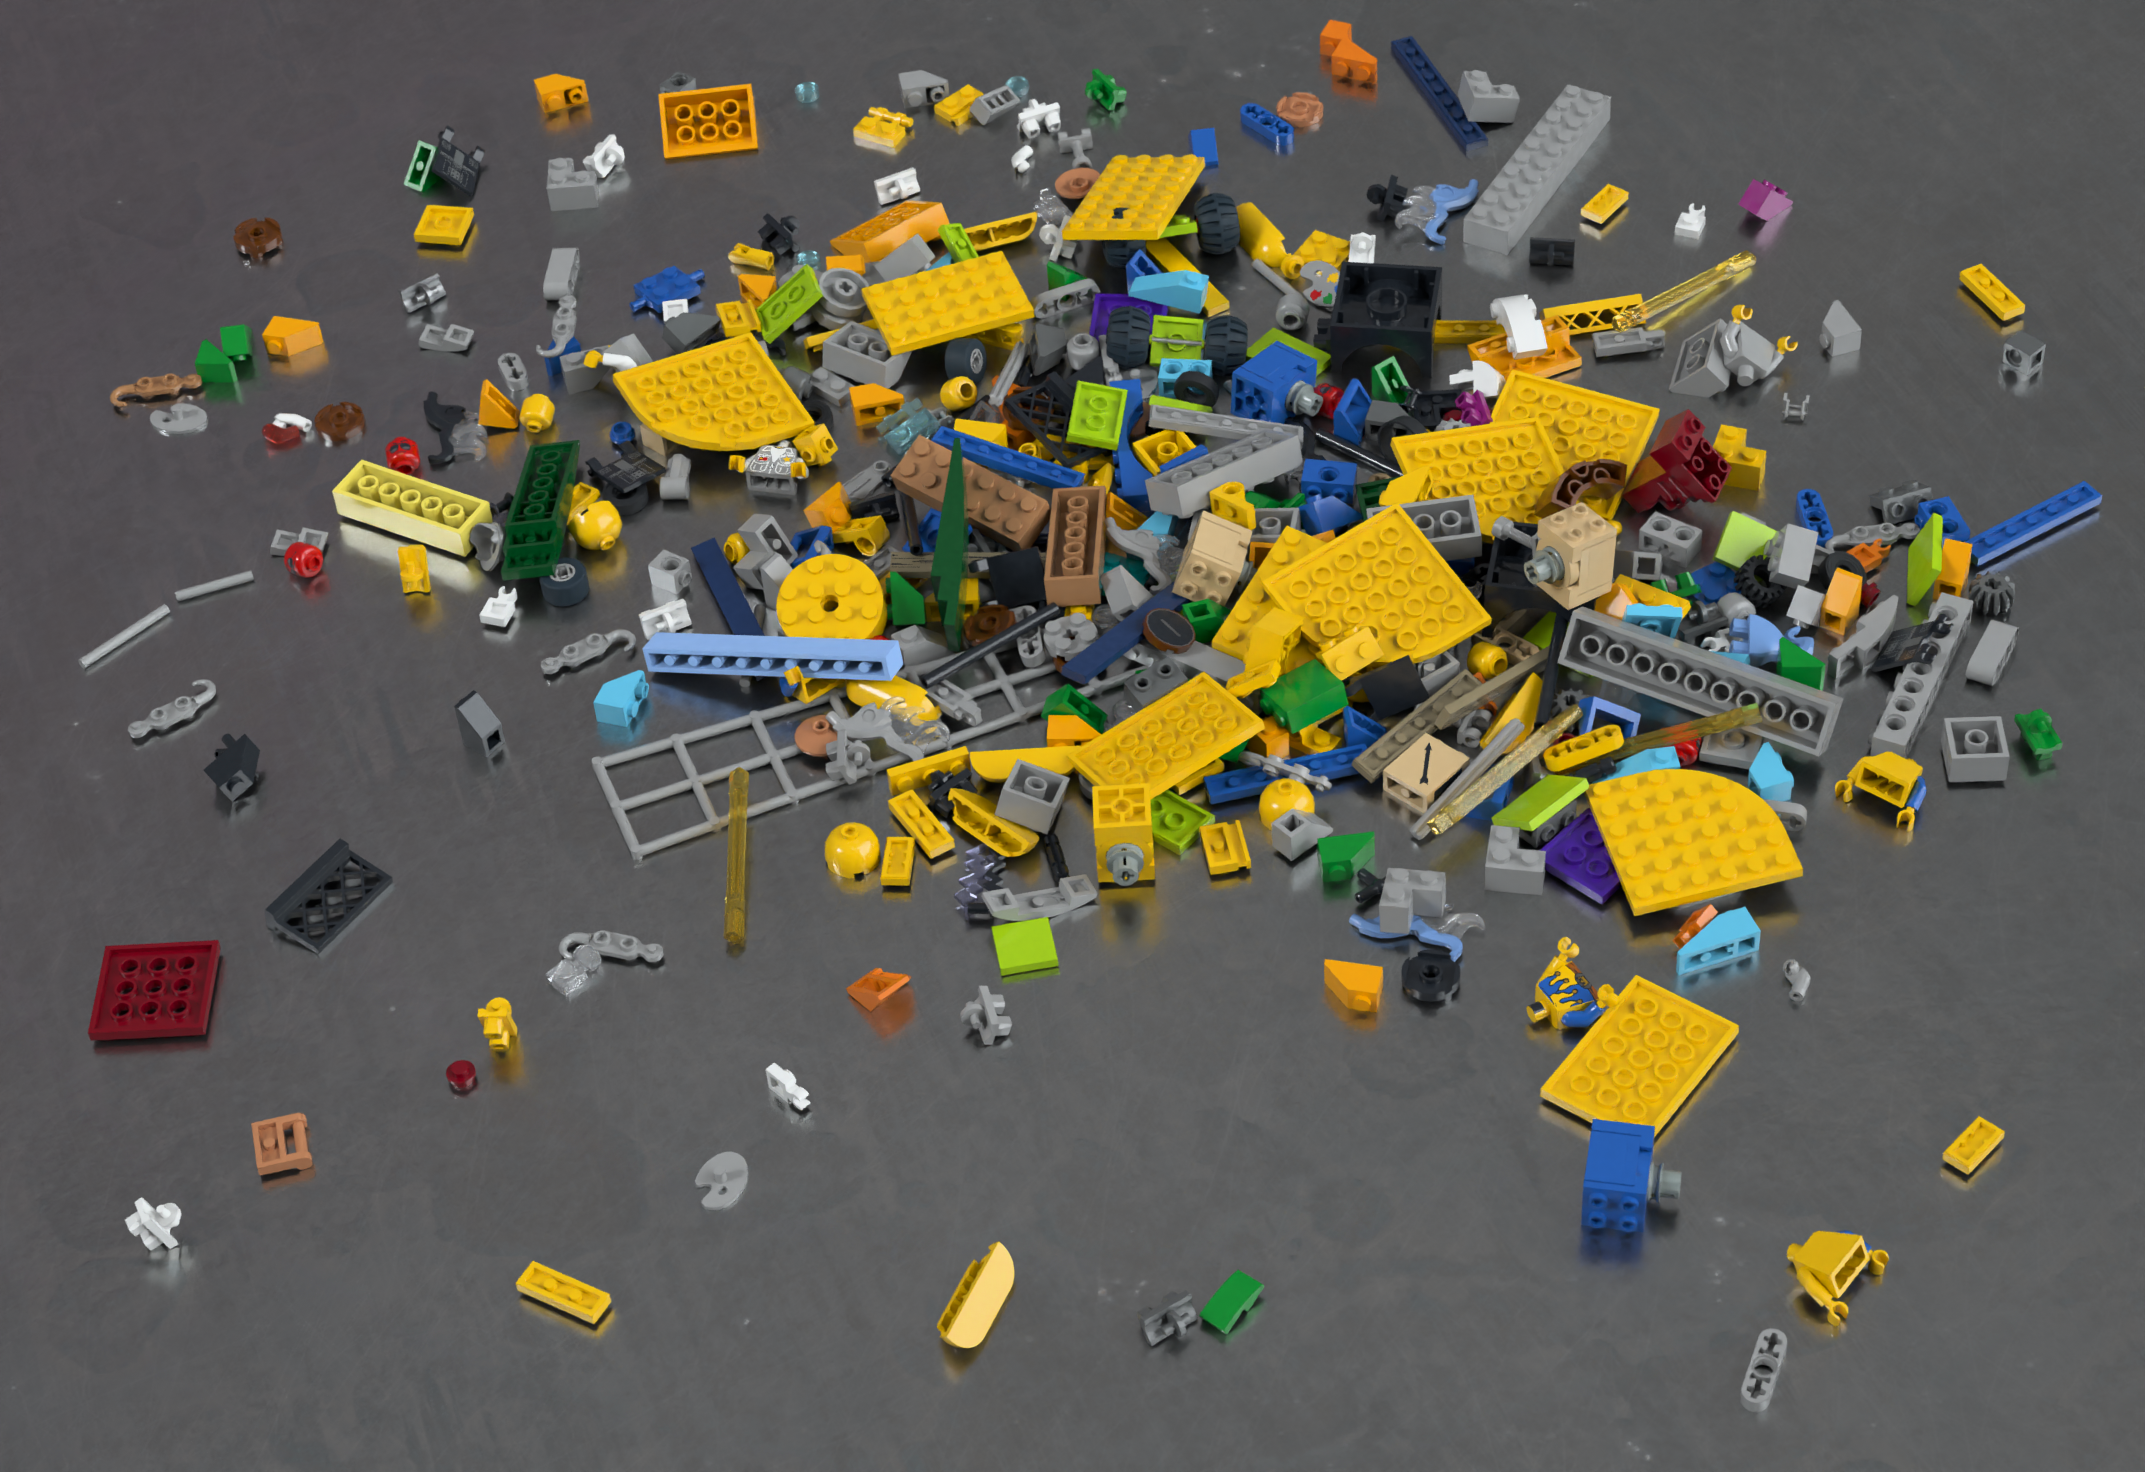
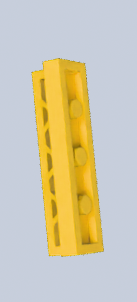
(1589, 309)

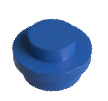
(622, 432)

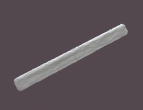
(1008, 373)
(1469, 775)

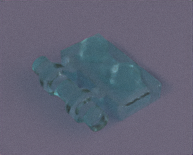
(904, 435)

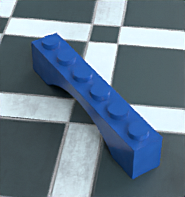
(1130, 472)

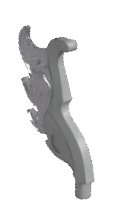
(1159, 555)
(895, 725)

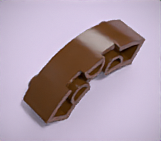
(1591, 478)

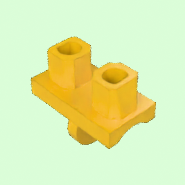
(414, 568)
(497, 1023)

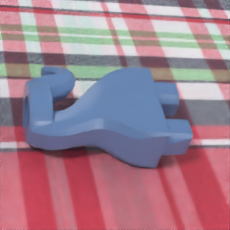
(1762, 638)

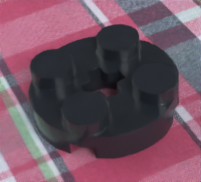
(1430, 989)

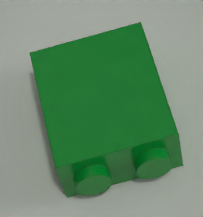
(1303, 696)

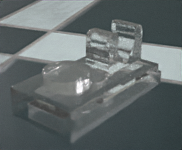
(1051, 208)

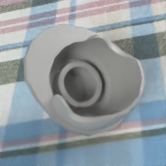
(489, 543)

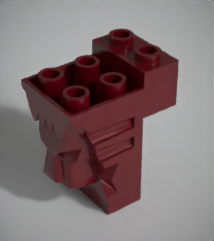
(1679, 468)

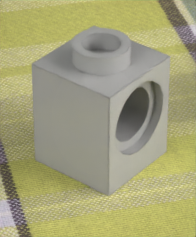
(670, 572)

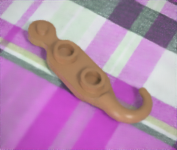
(152, 386)

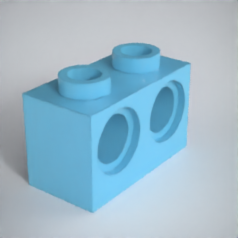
(1172, 368)

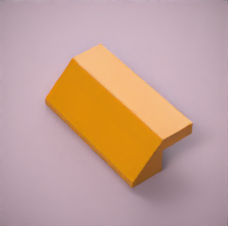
(1557, 358)

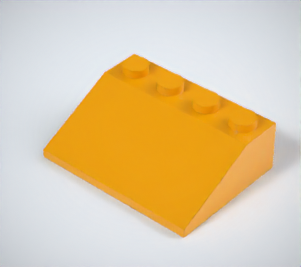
(708, 121)
(891, 229)

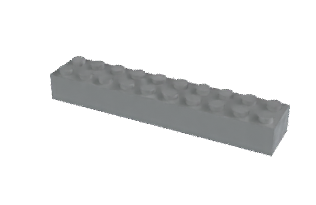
(1536, 169)
(1698, 679)

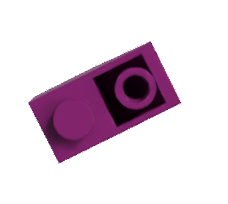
(1765, 199)

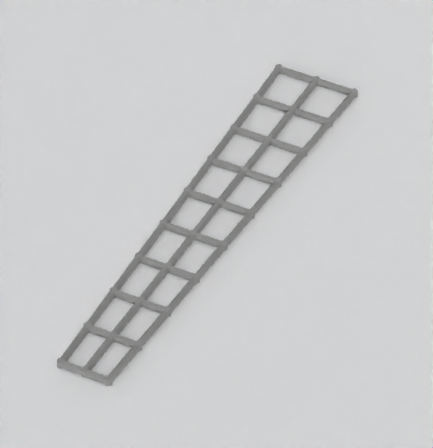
(775, 756)

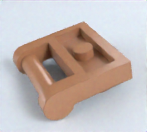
(271, 1144)

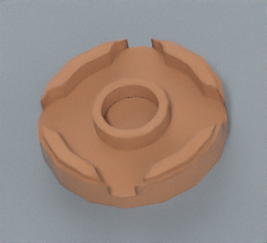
(1300, 109)

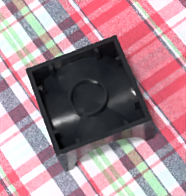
(1386, 307)
(1508, 586)

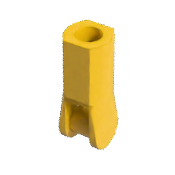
(750, 256)

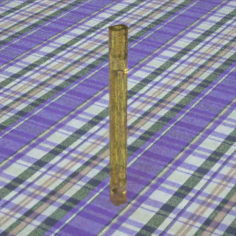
(1683, 291)
(1679, 733)
(1504, 770)
(736, 856)

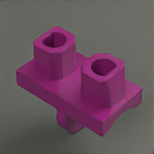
(1474, 408)

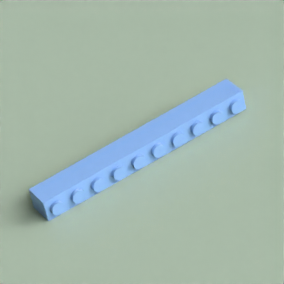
(773, 655)

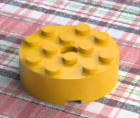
(829, 583)

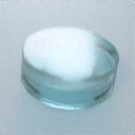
(1018, 85)
(807, 92)
(809, 257)

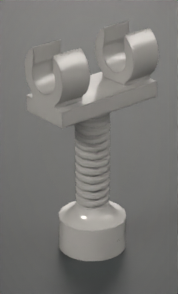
(1077, 145)
(1504, 528)
(1469, 735)

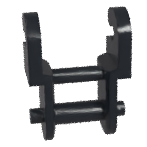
(1414, 392)

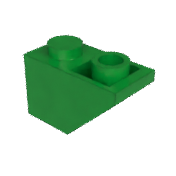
(907, 602)
(1205, 618)

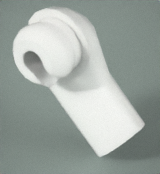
(1018, 159)
(283, 419)

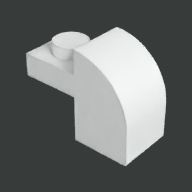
(1481, 378)

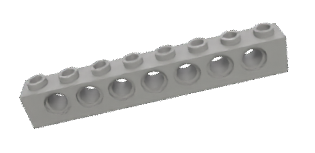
(1920, 682)

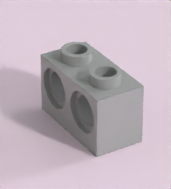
(1671, 538)

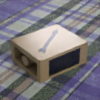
(1424, 772)

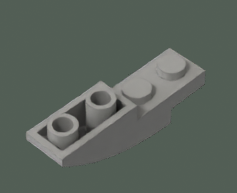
(1867, 642)

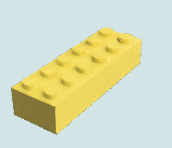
(410, 507)

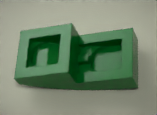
(1230, 1300)

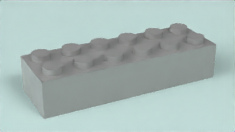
(1247, 461)

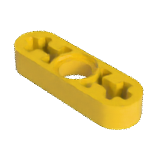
(1596, 743)

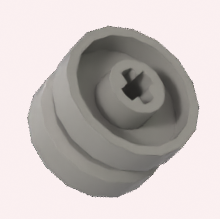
(841, 298)

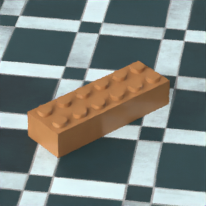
(994, 504)
(1076, 546)

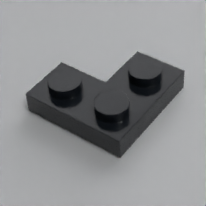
(1434, 404)

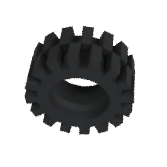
(1751, 588)

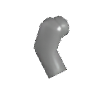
(1798, 978)

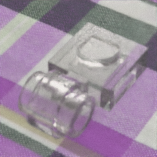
(569, 974)

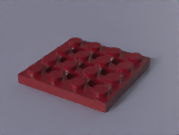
(164, 1022)

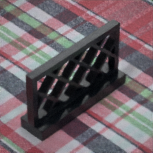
(1061, 399)
(308, 887)

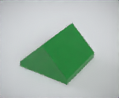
(1799, 665)

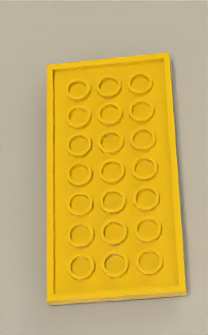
(1146, 186)

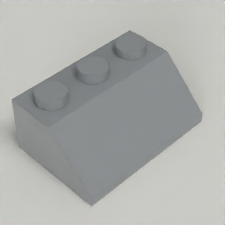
(863, 356)
(1701, 363)

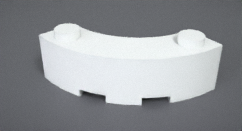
(1518, 318)

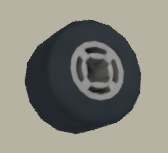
(965, 358)
(567, 585)

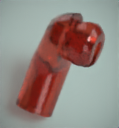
(279, 435)

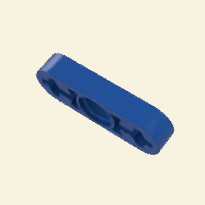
(1279, 130)
(1817, 510)

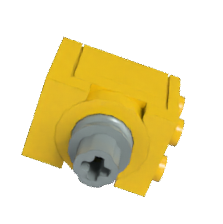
(1123, 833)

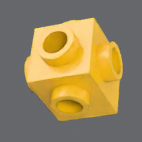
(815, 445)

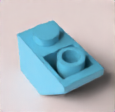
(620, 699)
(1769, 777)

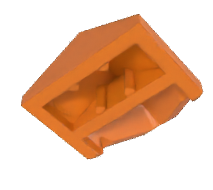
(876, 987)

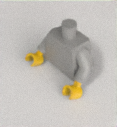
(1748, 352)

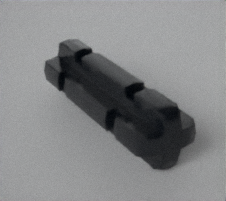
(1594, 771)
(1056, 857)

